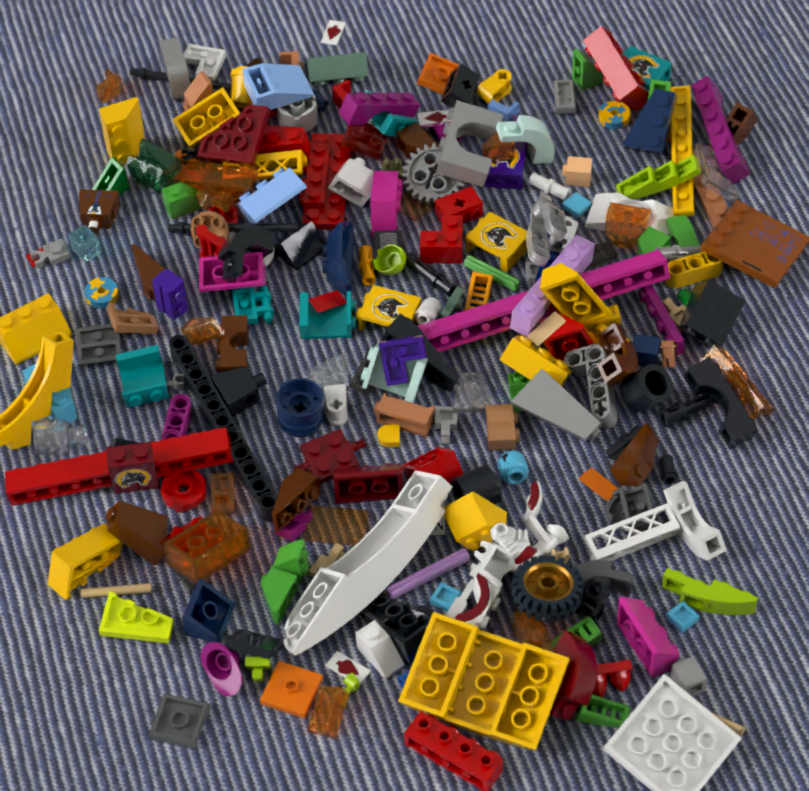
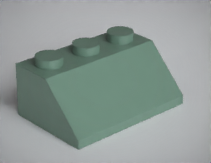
(337, 68)

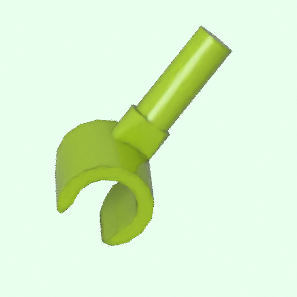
(351, 682)

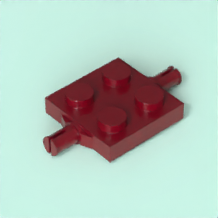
(329, 453)

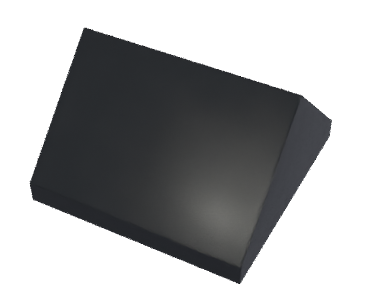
(300, 246)

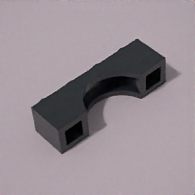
(706, 379)

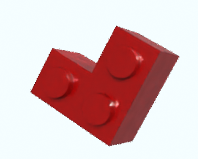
(443, 245)

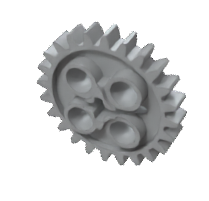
(419, 168)

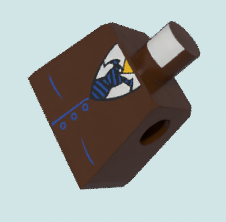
(98, 208)

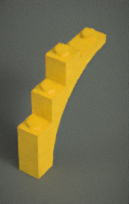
(50, 375)

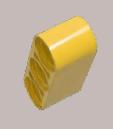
(693, 269)

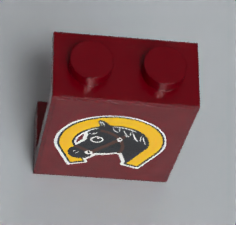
(132, 468)

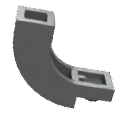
(620, 579)

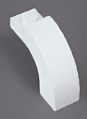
(694, 531)

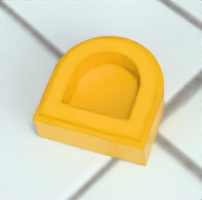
(389, 435)

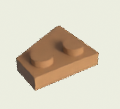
(131, 321)

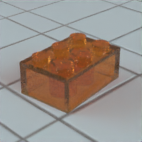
(207, 546)

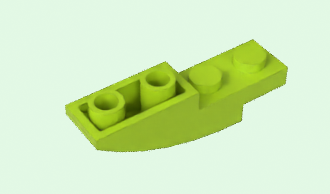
(715, 599)

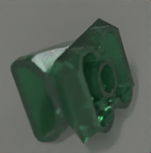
(153, 167)

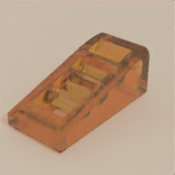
(202, 330)

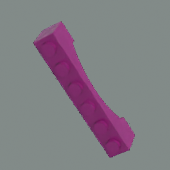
(725, 148)

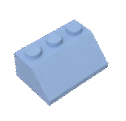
(270, 195)

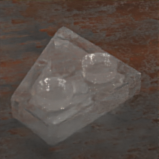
(330, 372)
(471, 394)

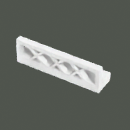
(636, 542)

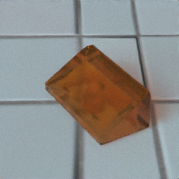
(328, 711)

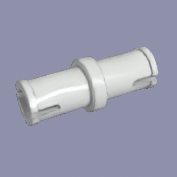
(549, 186)

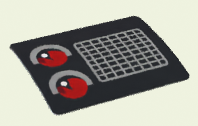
(384, 238)

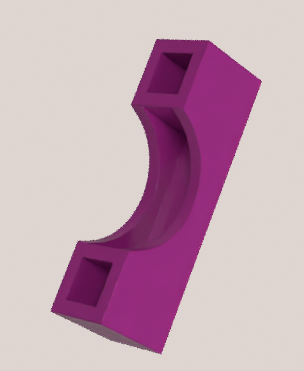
(360, 106)

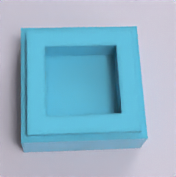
(576, 205)
(444, 596)
(682, 616)

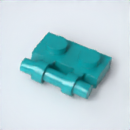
(244, 304)

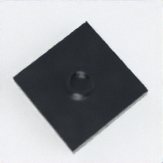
(254, 643)

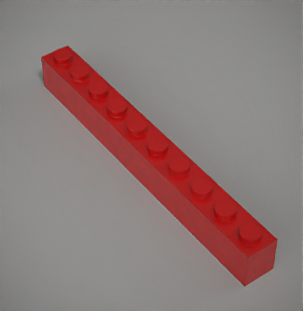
(92, 472)

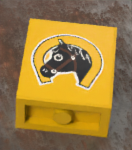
(499, 239)
(384, 306)

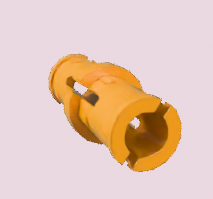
(366, 265)

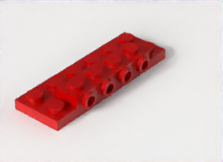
(325, 159)

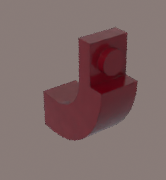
(579, 675)

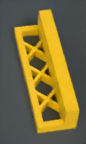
(276, 161)

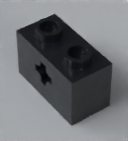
(460, 86)

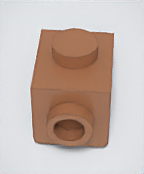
(291, 58)

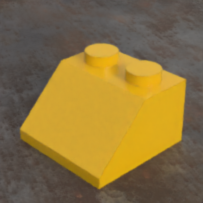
(473, 519)

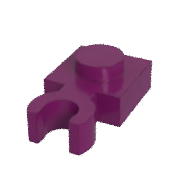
(295, 526)

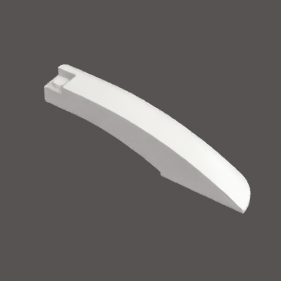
(368, 567)

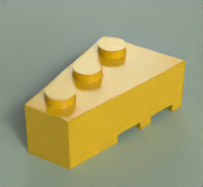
(529, 359)
(80, 558)

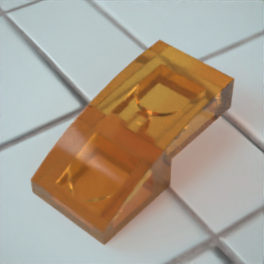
(223, 493)

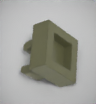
(392, 165)

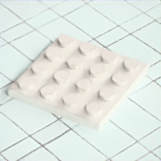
(671, 740)

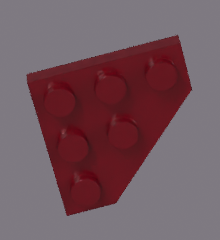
(237, 138)

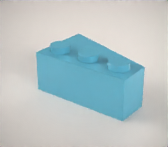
(62, 402)

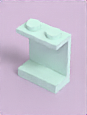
(375, 375)

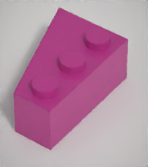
(385, 200)

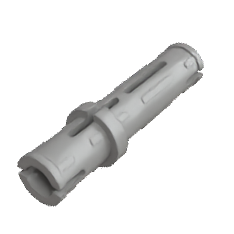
(676, 251)

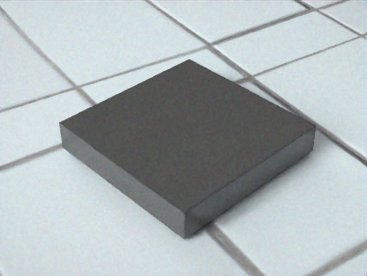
(179, 721)

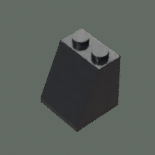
(711, 313)

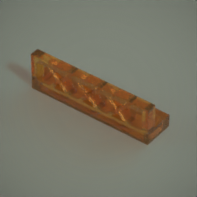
(741, 381)

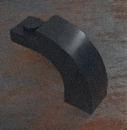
(245, 241)

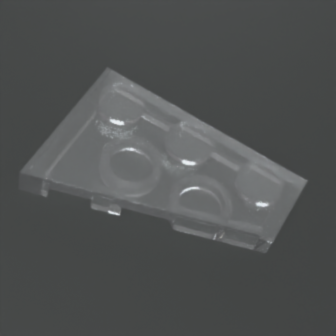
(711, 173)

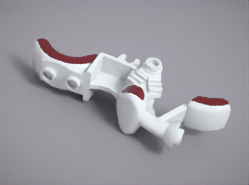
(502, 557)

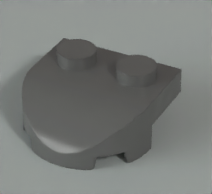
(629, 504)

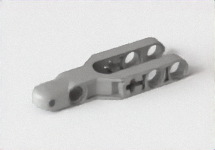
(544, 219)

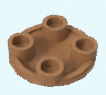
(214, 222)

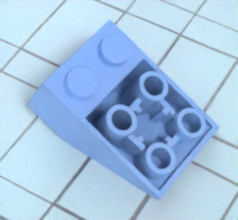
(276, 84)

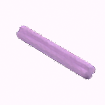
(428, 573)

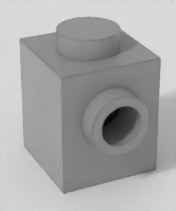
(689, 676)

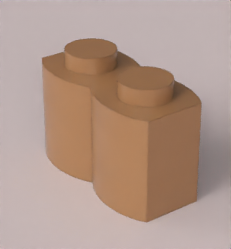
(501, 426)

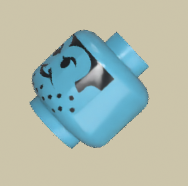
(512, 467)

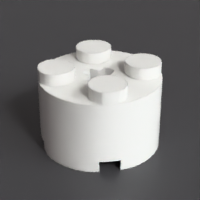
(299, 114)

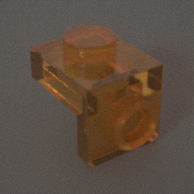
(108, 88)

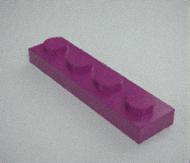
(663, 320)

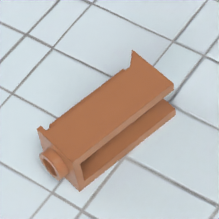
(409, 416)

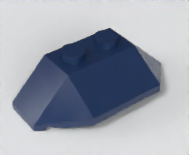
(339, 257)

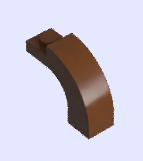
(621, 358)

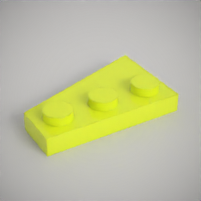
(130, 621)

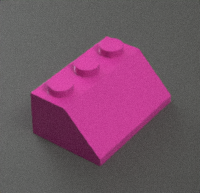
(212, 273)
(646, 636)

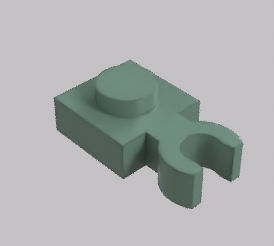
(453, 303)

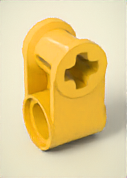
(495, 86)

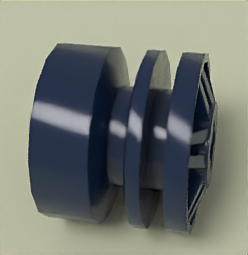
(300, 407)

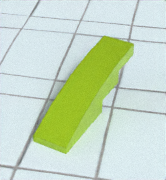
(664, 177)

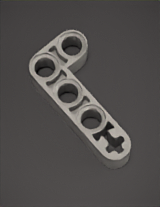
(175, 67)
(597, 387)

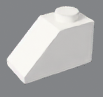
(379, 649)

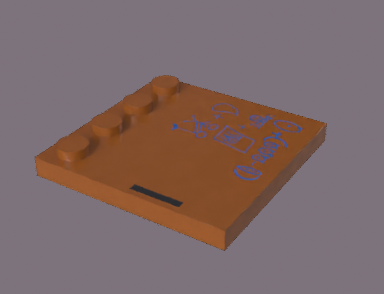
(755, 243)

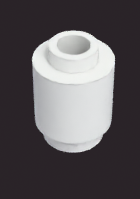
(428, 311)

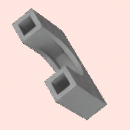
(454, 160)

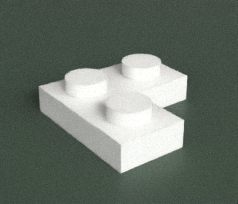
(207, 58)

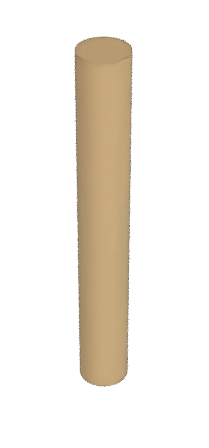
(119, 590)

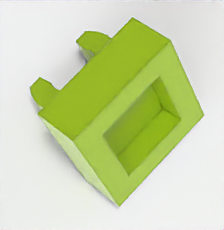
(257, 665)

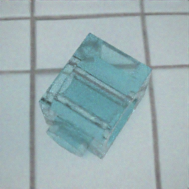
(84, 243)

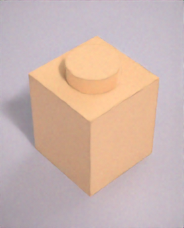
(577, 171)

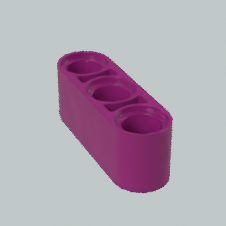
(178, 417)

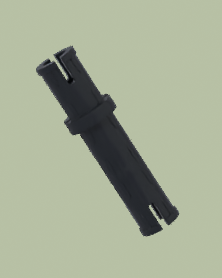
(436, 279)

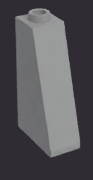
(555, 406)

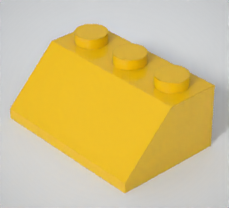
(205, 117)
(122, 129)
(572, 295)
(24, 327)

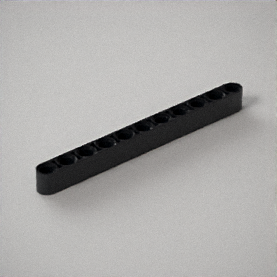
(219, 417)

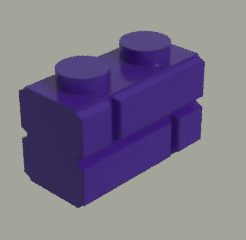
(170, 294)

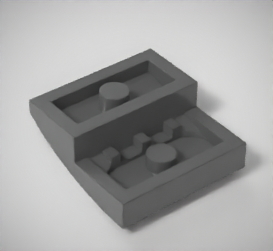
(97, 344)

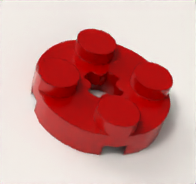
(183, 500)

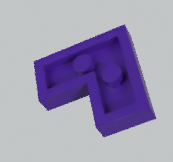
(396, 353)

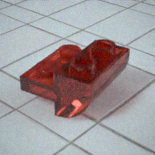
(364, 140)

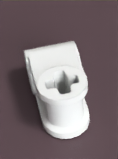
(336, 403)

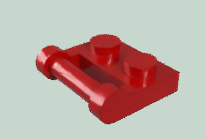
(209, 242)

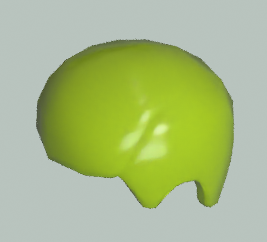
(390, 260)

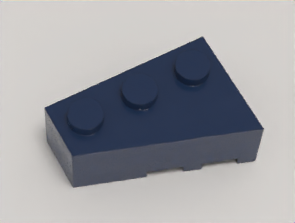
(653, 124)

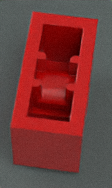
(462, 202)

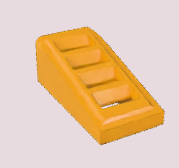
(479, 278)

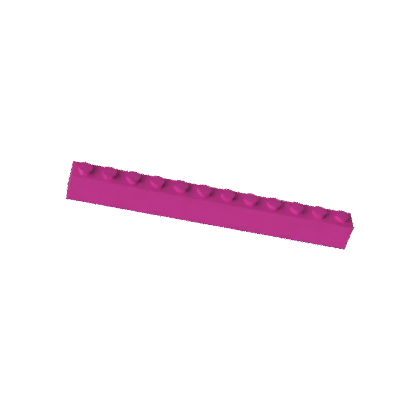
(496, 316)

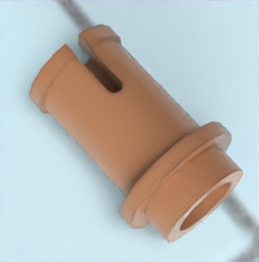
(668, 352)

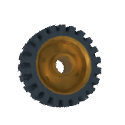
(547, 588)

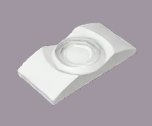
(601, 203)

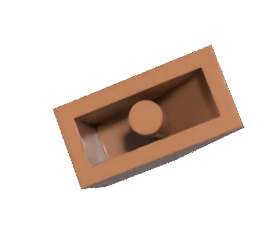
(198, 90)

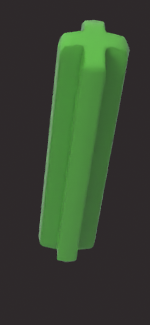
(498, 275)

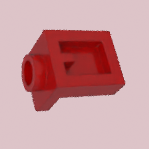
(340, 91)

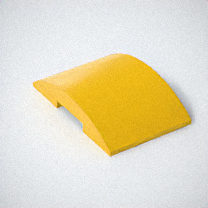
(483, 682)

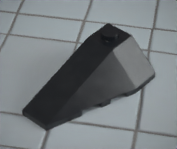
(436, 369)
(401, 622)

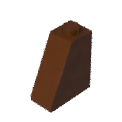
(139, 530)

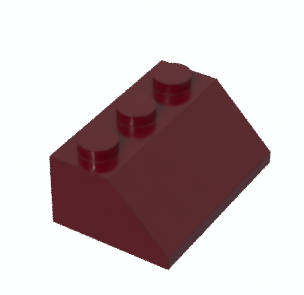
(367, 483)

